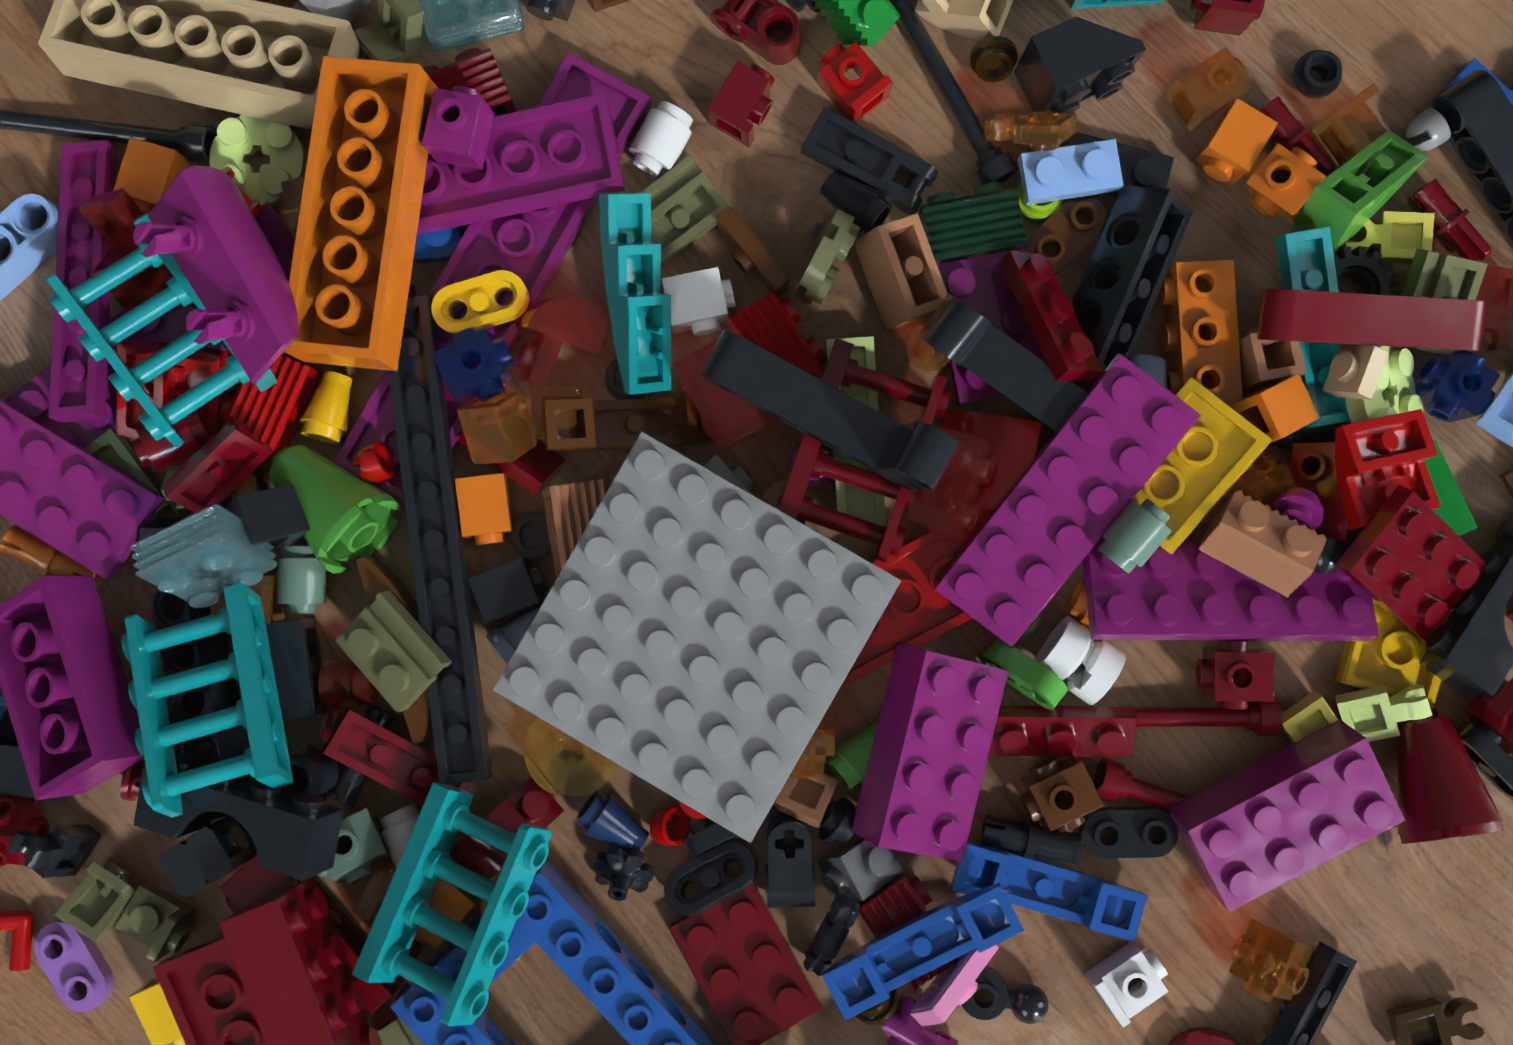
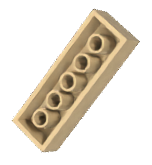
(201, 52)

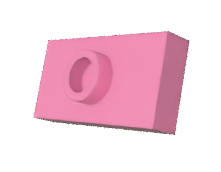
(951, 988)

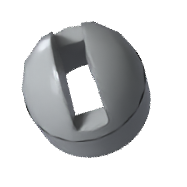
(1428, 129)

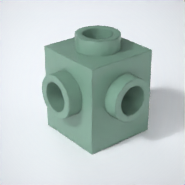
(366, 850)

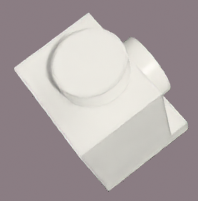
(1114, 973)

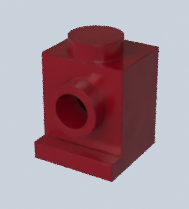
(742, 102)

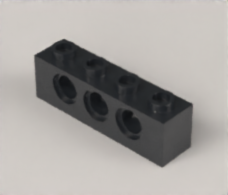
(1129, 269)

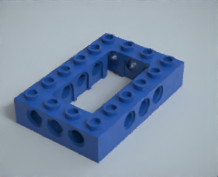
(588, 956)

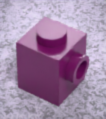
(458, 127)

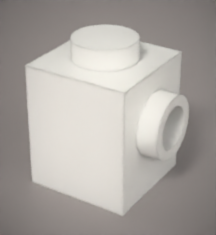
(699, 301)

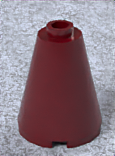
(1440, 784)

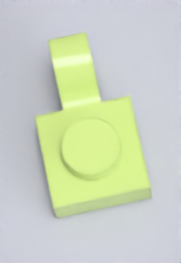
(1377, 714)

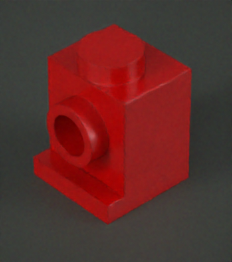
(857, 96)

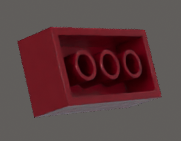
(296, 970)

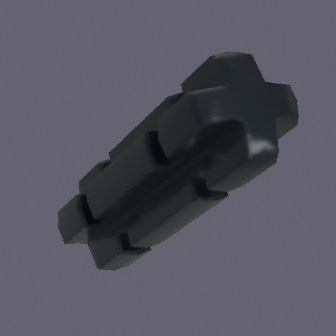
(831, 934)

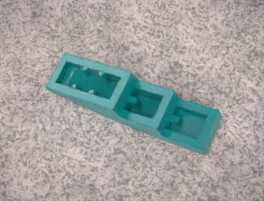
(633, 292)

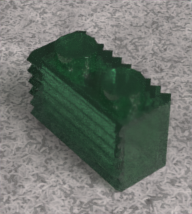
(973, 223)

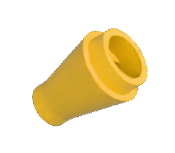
(328, 410)

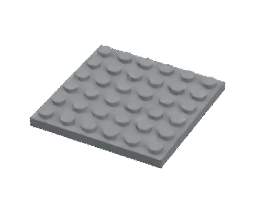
(696, 636)

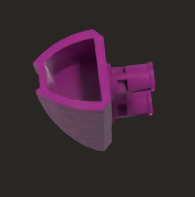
(227, 265)

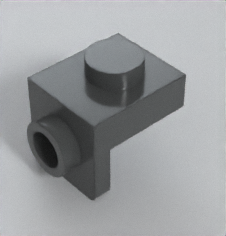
(859, 870)

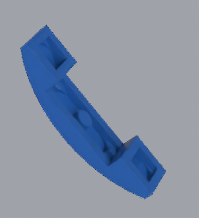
(1052, 889)
(920, 946)

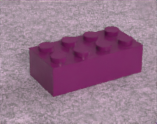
(65, 687)
(929, 753)
(1287, 814)

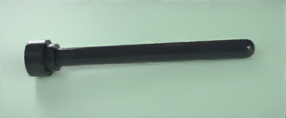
(191, 141)
(992, 162)

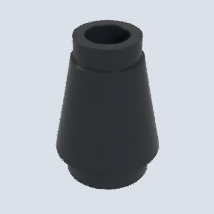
(857, 200)

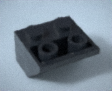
(1075, 64)

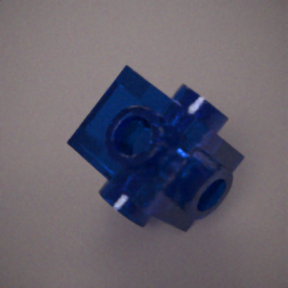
(459, 360)
(1456, 386)

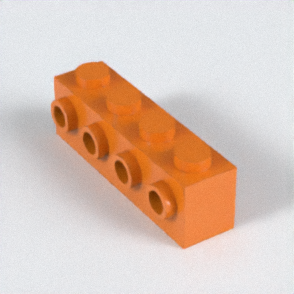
(1202, 327)

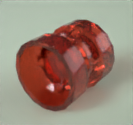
(344, 682)

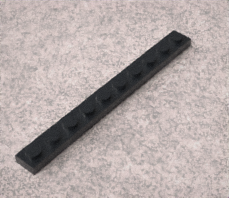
(438, 549)

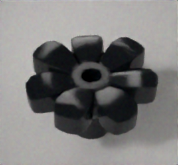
(622, 872)

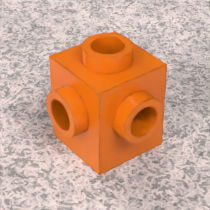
(1266, 181)

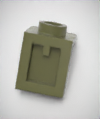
(157, 920)

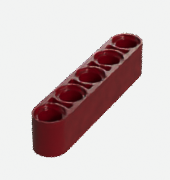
(1370, 319)

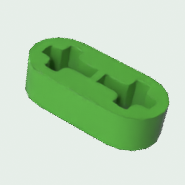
(1026, 674)

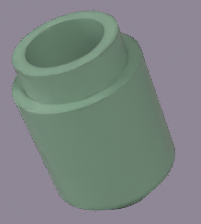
(1135, 535)
(300, 580)

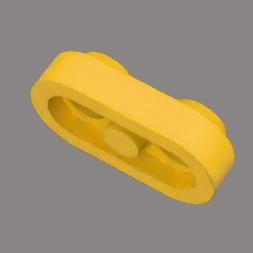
(481, 298)

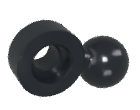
(1026, 1002)

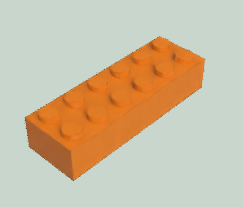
(360, 212)

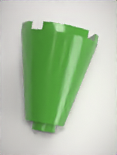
(342, 511)

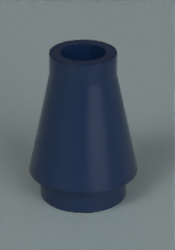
(610, 822)

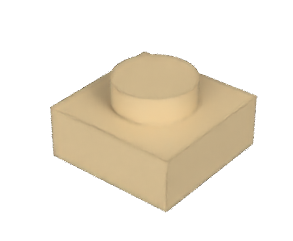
(1355, 371)

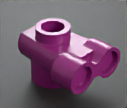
(907, 1031)

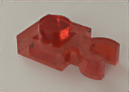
(1498, 294)

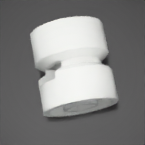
(1084, 664)

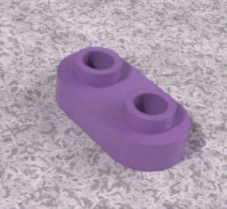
(78, 962)

